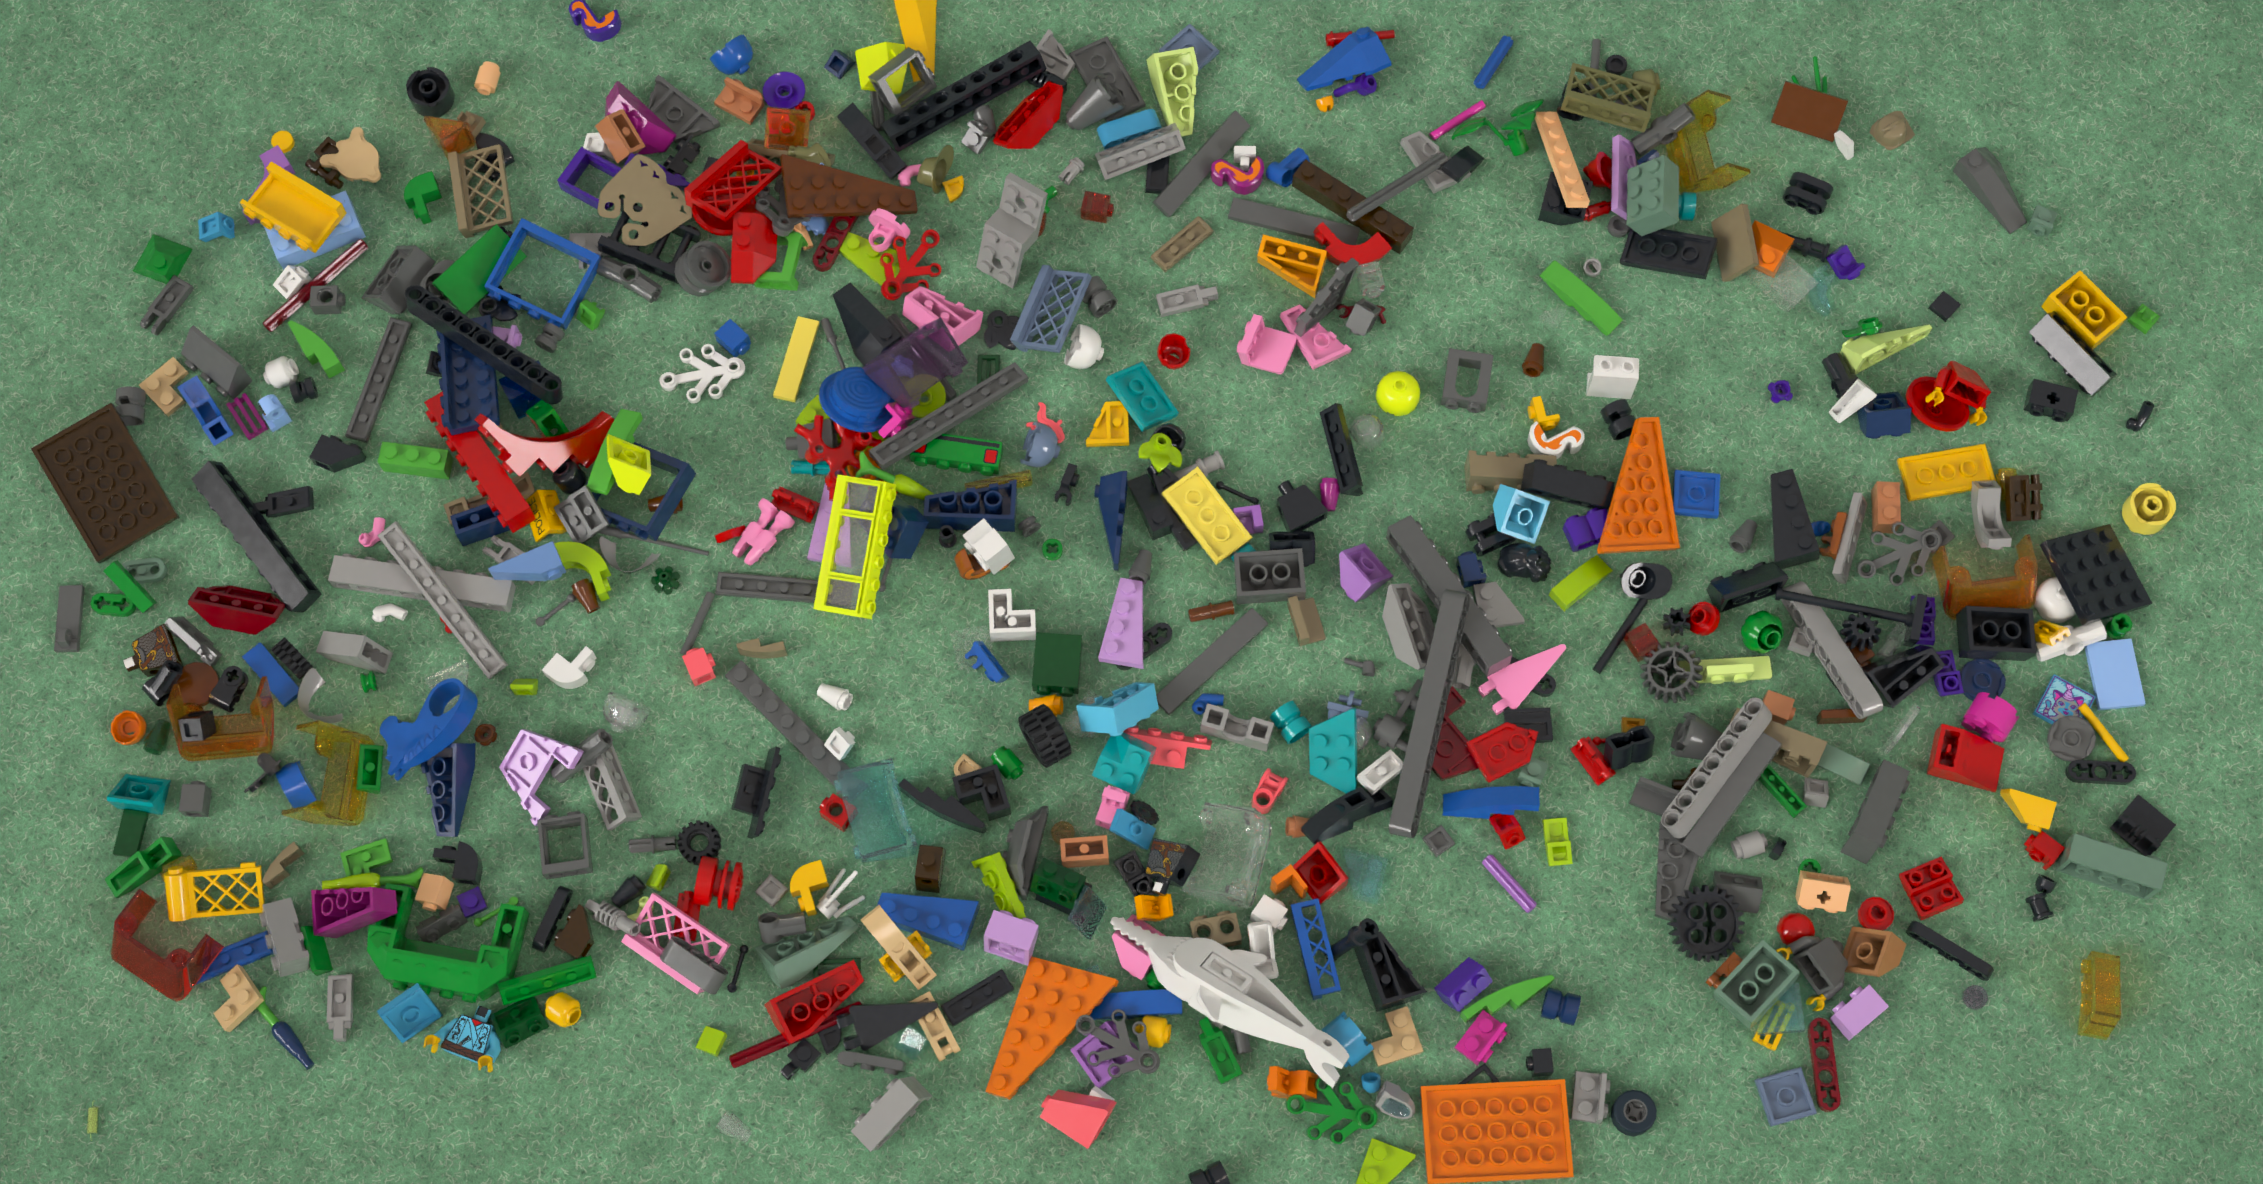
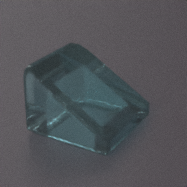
(911, 1043)

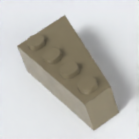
(1490, 471)
(1798, 750)

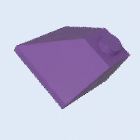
(1361, 572)

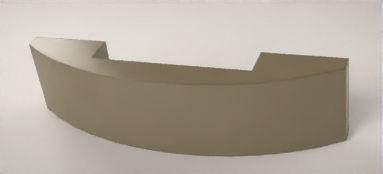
(523, 484)

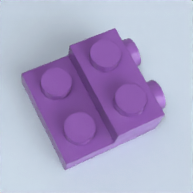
(1099, 1074)

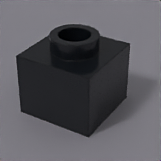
(1540, 1062)

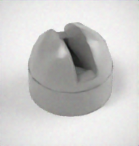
(1596, 265)

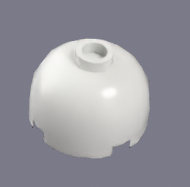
(1084, 348)
(2053, 602)

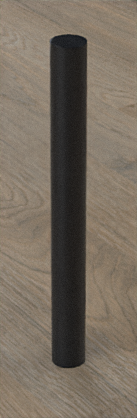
(1619, 636)

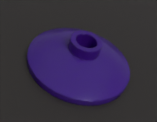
(781, 83)

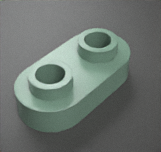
(144, 569)

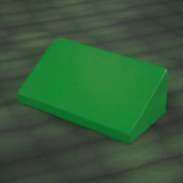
(370, 768)
(318, 952)

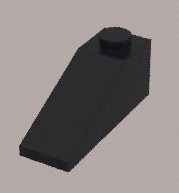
(1151, 506)

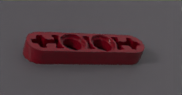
(832, 233)
(1824, 1065)

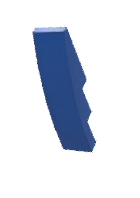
(1494, 800)
(1138, 1004)

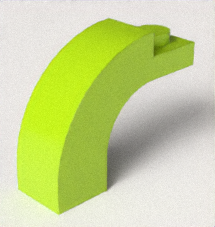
(585, 558)

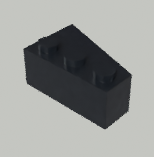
(1386, 975)

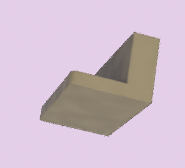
(1305, 620)

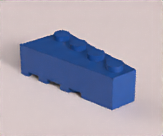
(933, 917)

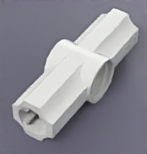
(2073, 644)

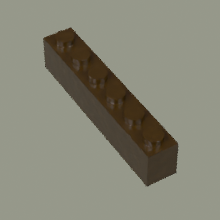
(1340, 197)

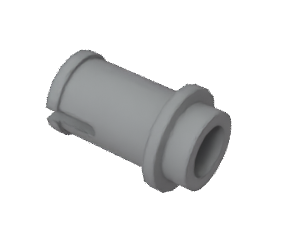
(1071, 170)

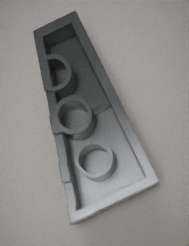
(1877, 812)

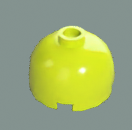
(1398, 393)

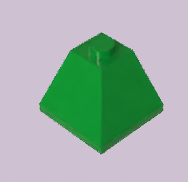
(162, 259)

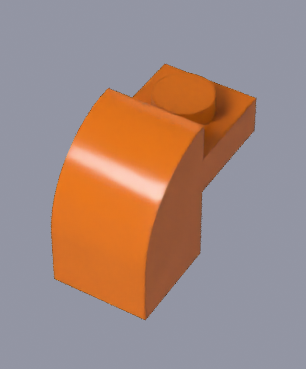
(1286, 1083)

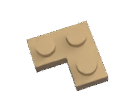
(160, 383)
(242, 1001)
(1403, 1041)

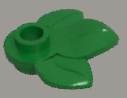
(1869, 326)

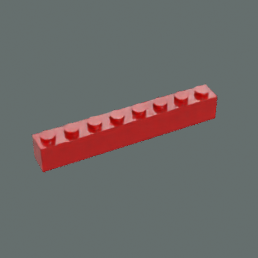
(485, 470)

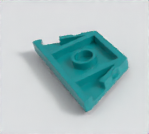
(1335, 751)

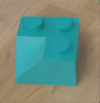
(1124, 762)

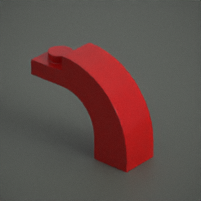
(1339, 252)

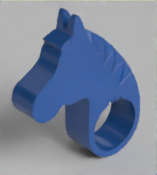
(432, 731)

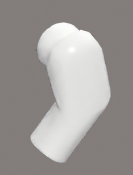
(386, 610)

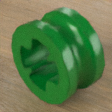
(1052, 556)
(368, 681)
(1815, 865)

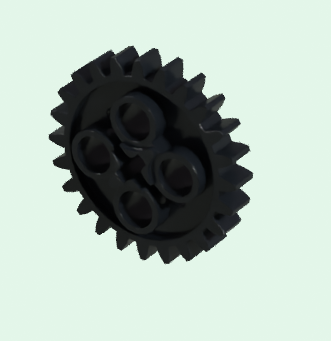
(1685, 924)

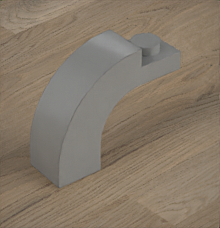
(1986, 515)

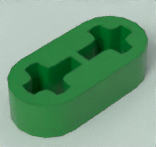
(112, 609)

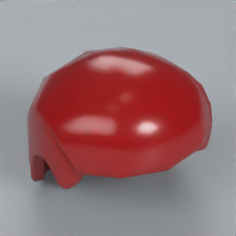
(1176, 345)
(1794, 926)

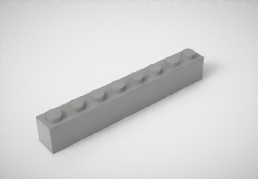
(392, 580)

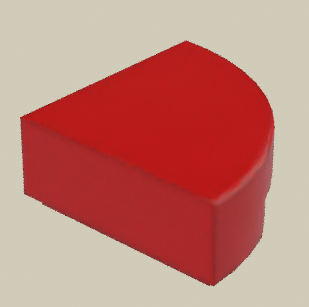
(729, 534)

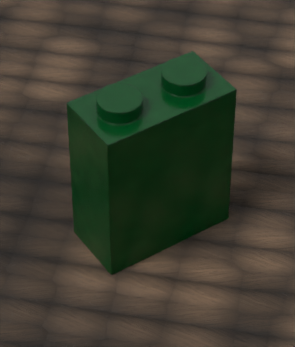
(1057, 664)

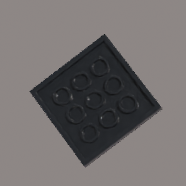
(2095, 574)

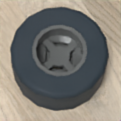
(1636, 1105)

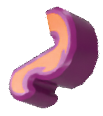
(1237, 179)

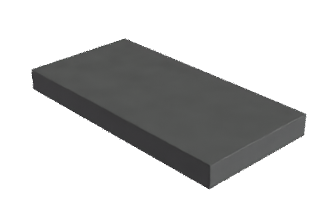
(1103, 59)

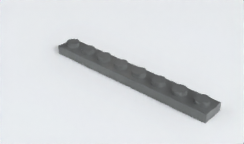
(948, 416)
(785, 721)

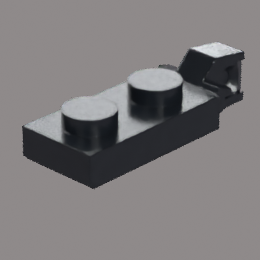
(287, 502)

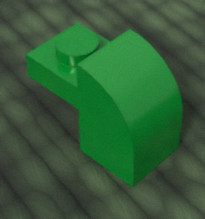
(420, 191)

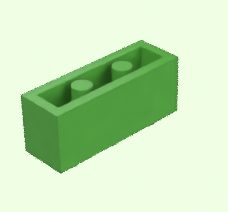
(415, 460)

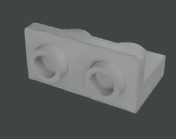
(1590, 1097)

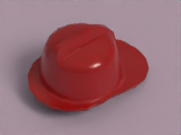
(1600, 170)

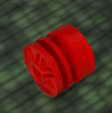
(718, 883)

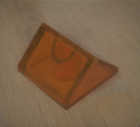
(786, 128)
(450, 134)

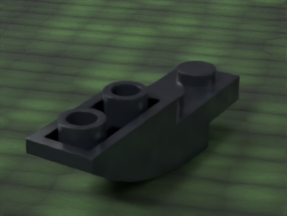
(872, 141)
(1343, 812)

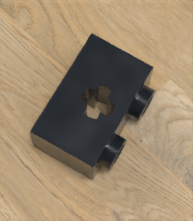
(2061, 397)

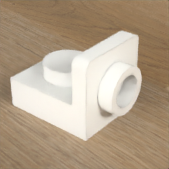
(596, 145)
(292, 280)

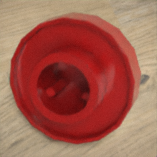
(1704, 618)
(1876, 913)

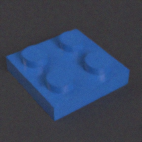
(1696, 494)

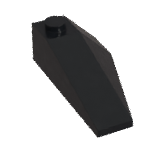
(865, 326)

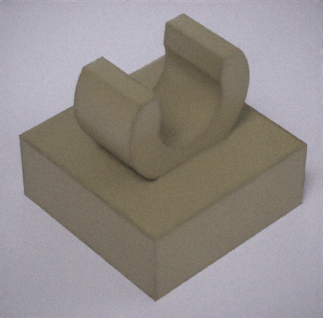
(474, 122)

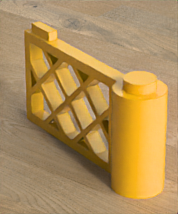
(182, 891)

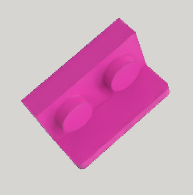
(1481, 1037)

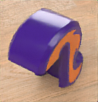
(593, 28)

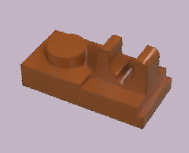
(1837, 529)

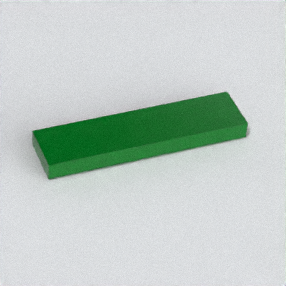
(547, 980)

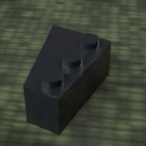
(1902, 673)

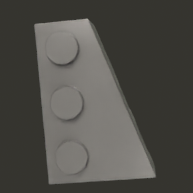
(284, 937)
(889, 1112)

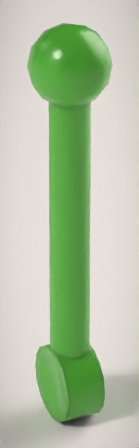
(479, 921)

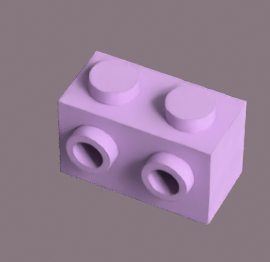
(1858, 1012)

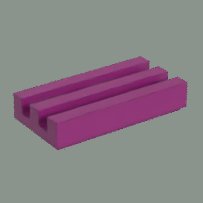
(238, 402)

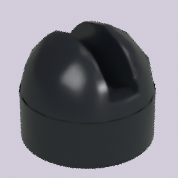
(2045, 883)

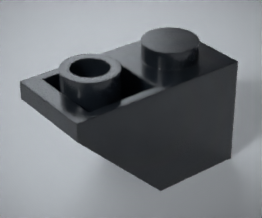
(335, 455)

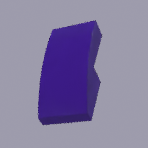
(1927, 634)
(1948, 679)

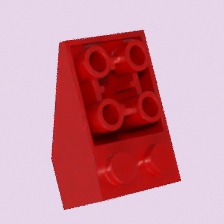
(1965, 758)

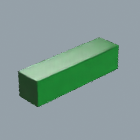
(130, 586)
(1782, 791)

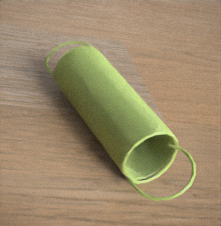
(92, 1120)

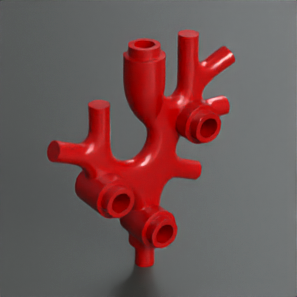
(837, 457)

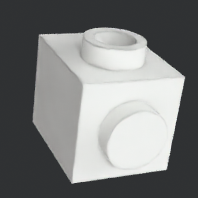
(1270, 910)

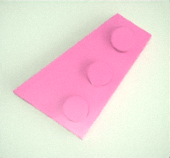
(1317, 344)

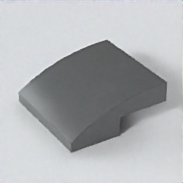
(581, 515)

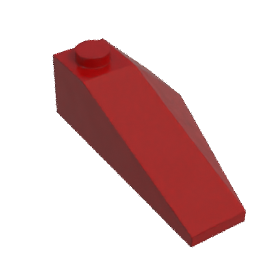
(808, 1005)

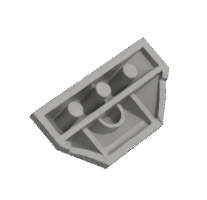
(1408, 625)

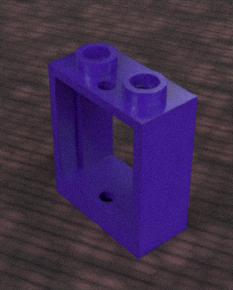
(577, 167)

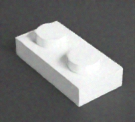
(1380, 772)

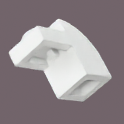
(569, 674)

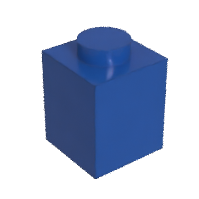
(733, 338)

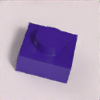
(472, 902)

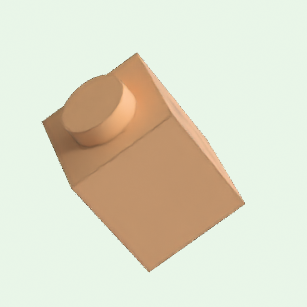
(434, 892)

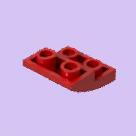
(1931, 888)

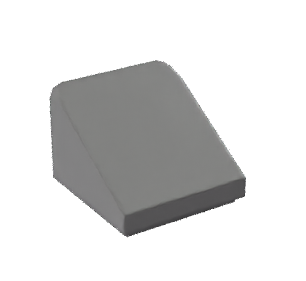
(1815, 792)

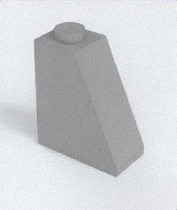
(354, 651)

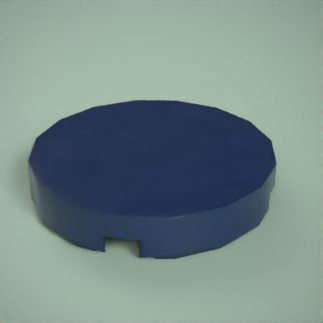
(1974, 684)

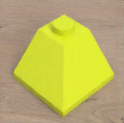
(874, 57)
(629, 464)

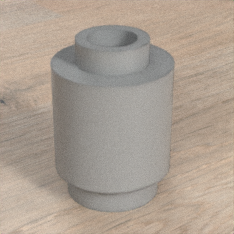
(1749, 845)

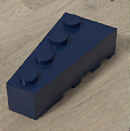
(967, 508)

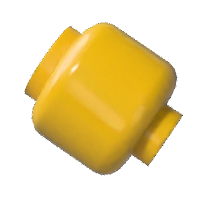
(562, 1009)
(1157, 1031)

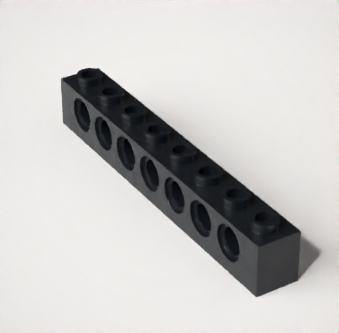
(963, 96)

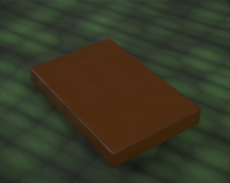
(1809, 111)

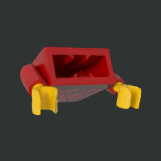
(1964, 386)

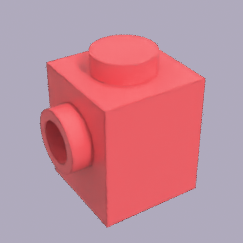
(699, 665)

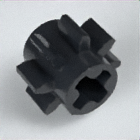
(1672, 617)

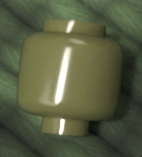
(1647, 76)

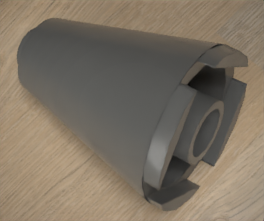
(1094, 103)
(1694, 738)

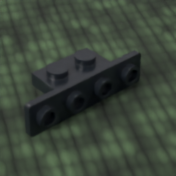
(754, 789)

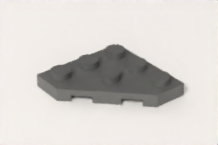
(1327, 297)

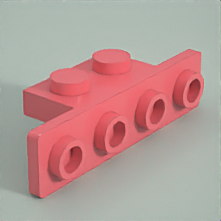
(1170, 747)

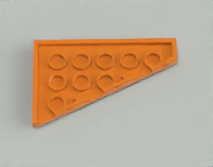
(1042, 1019)

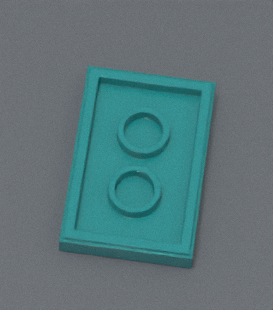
(1142, 396)

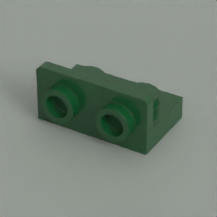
(519, 1021)

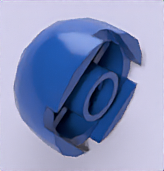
(734, 56)

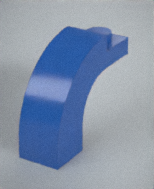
(206, 410)

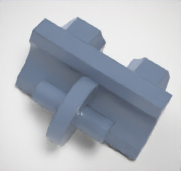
(1336, 709)

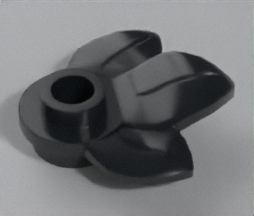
(501, 309)
(1000, 332)

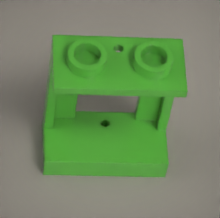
(785, 280)

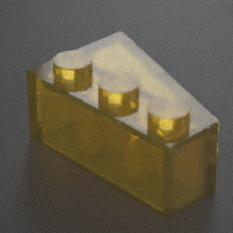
(2099, 995)

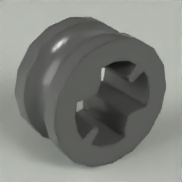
(1029, 526)

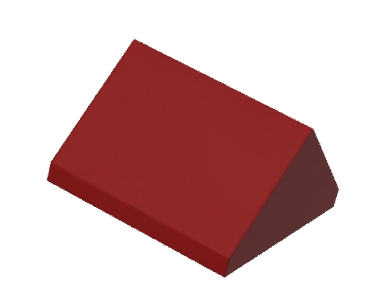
(1321, 873)

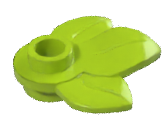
(1159, 453)

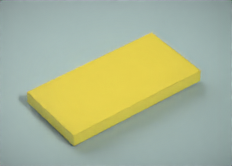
(1206, 515)

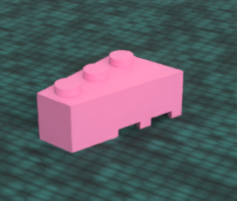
(926, 305)

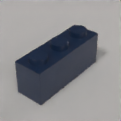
(476, 524)

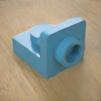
(216, 226)

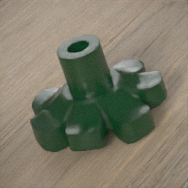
(665, 580)

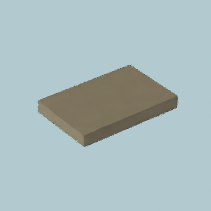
(1735, 242)

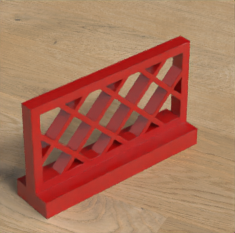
(720, 173)

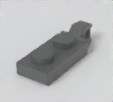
(194, 639)

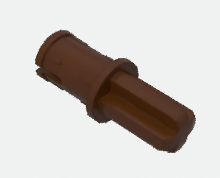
(1211, 611)

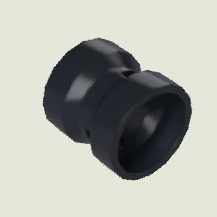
(303, 390)

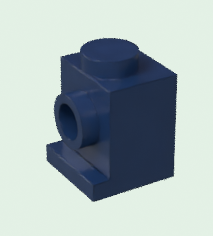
(1470, 569)

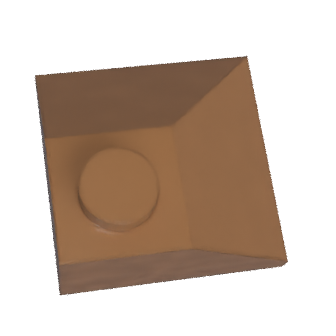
(1872, 951)

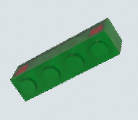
(960, 453)

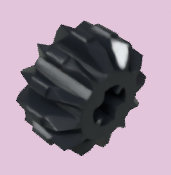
(1869, 629)

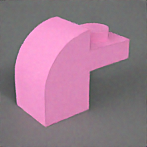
(1112, 799)

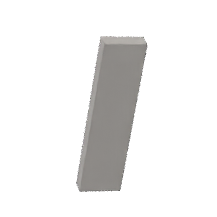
(1849, 538)

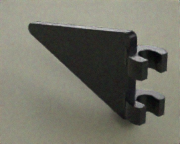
(880, 1021)

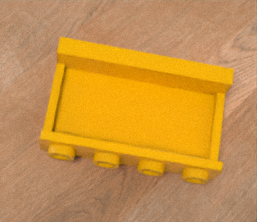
(294, 209)

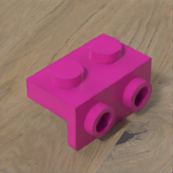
(898, 422)

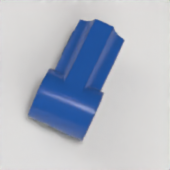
(1283, 172)

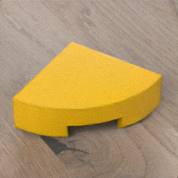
(954, 188)

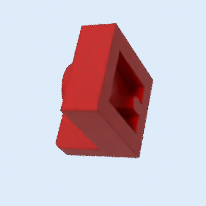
(1507, 829)

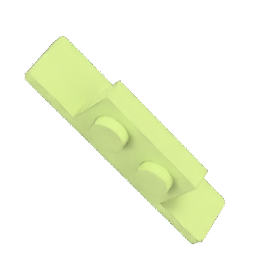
(1732, 669)

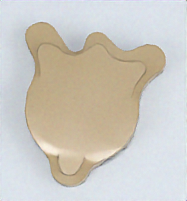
(355, 158)

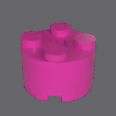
(1990, 717)

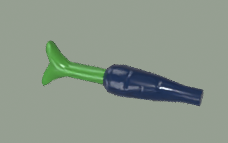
(284, 1034)

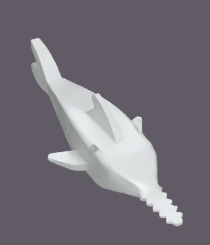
(1235, 994)

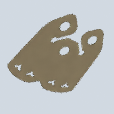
(655, 196)

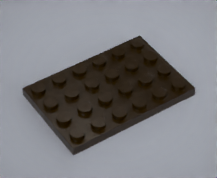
(105, 483)

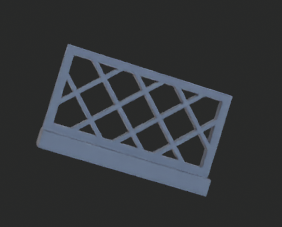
(1037, 307)

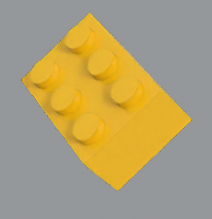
(2085, 309)

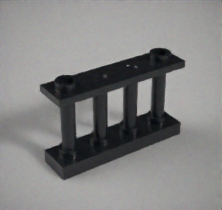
(648, 262)

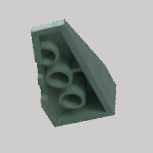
(794, 958)

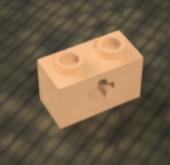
(1812, 884)

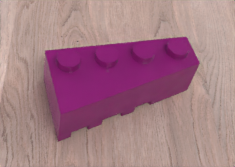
(347, 910)

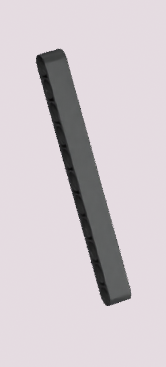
(1429, 714)

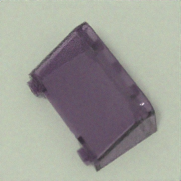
(916, 363)

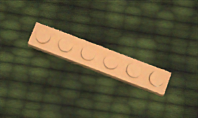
(1562, 160)

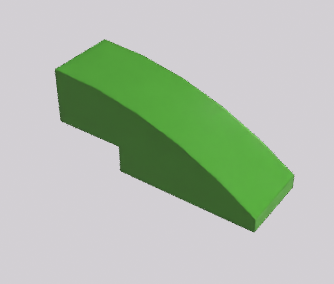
(316, 349)

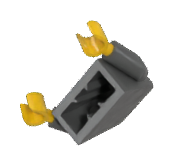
(1821, 965)

